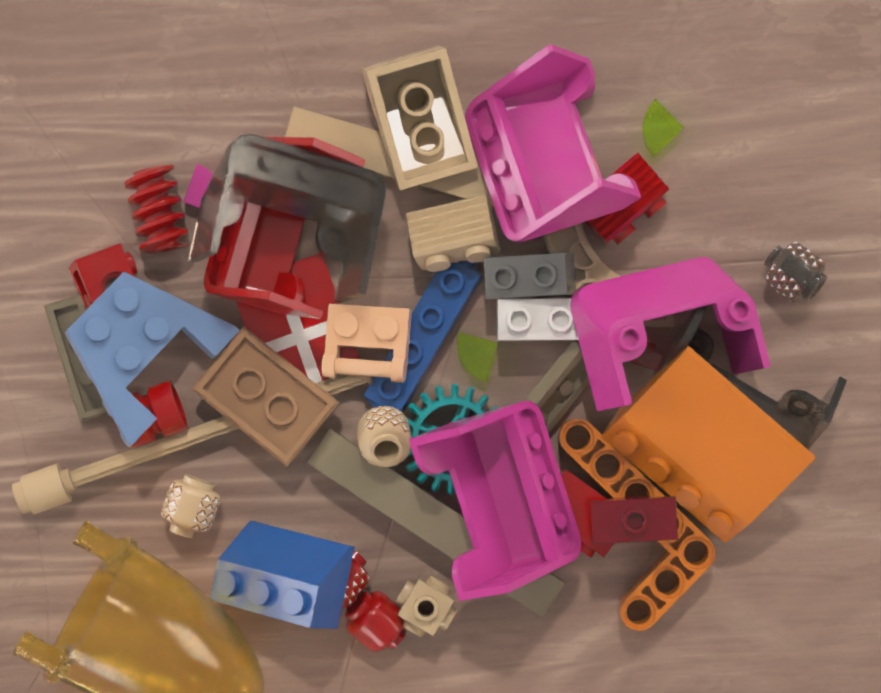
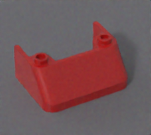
(261, 247)

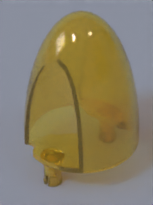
(143, 631)

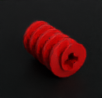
(156, 210)

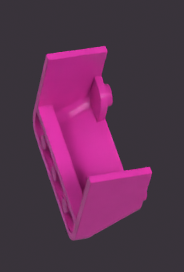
(613, 311)

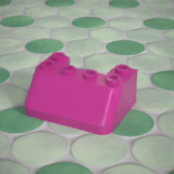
(507, 496)

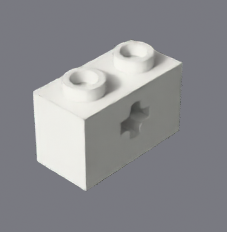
(535, 320)

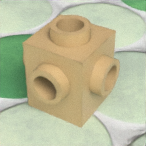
(430, 590)

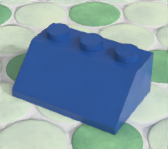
(284, 575)

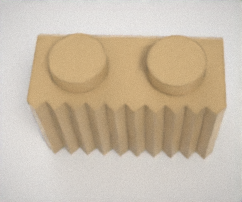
(453, 233)

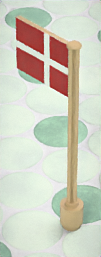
(293, 337)

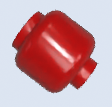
(375, 621)

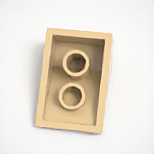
(420, 117)

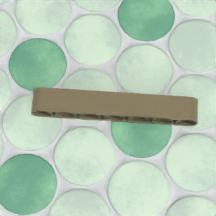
(415, 510)

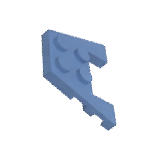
(125, 334)

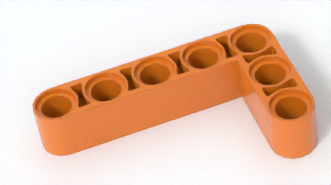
(672, 559)

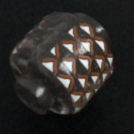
(795, 272)

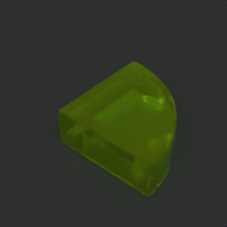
(659, 127)
(476, 354)

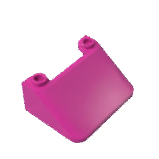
(538, 149)

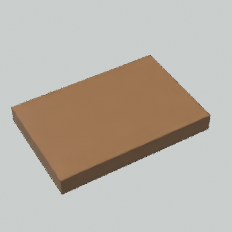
(265, 396)

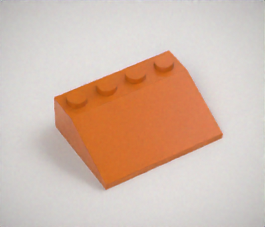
(707, 445)

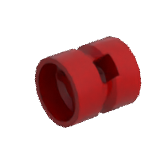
(166, 407)

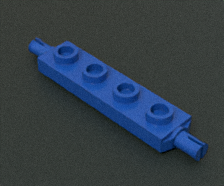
(430, 327)

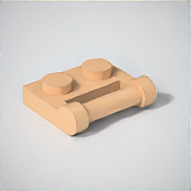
(370, 329)

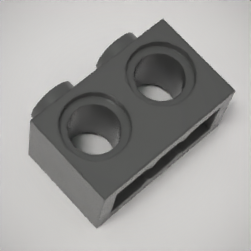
(529, 276)

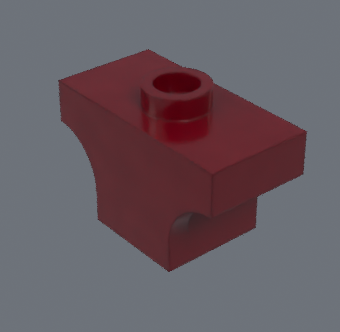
(633, 519)

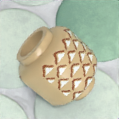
(384, 436)
(190, 505)

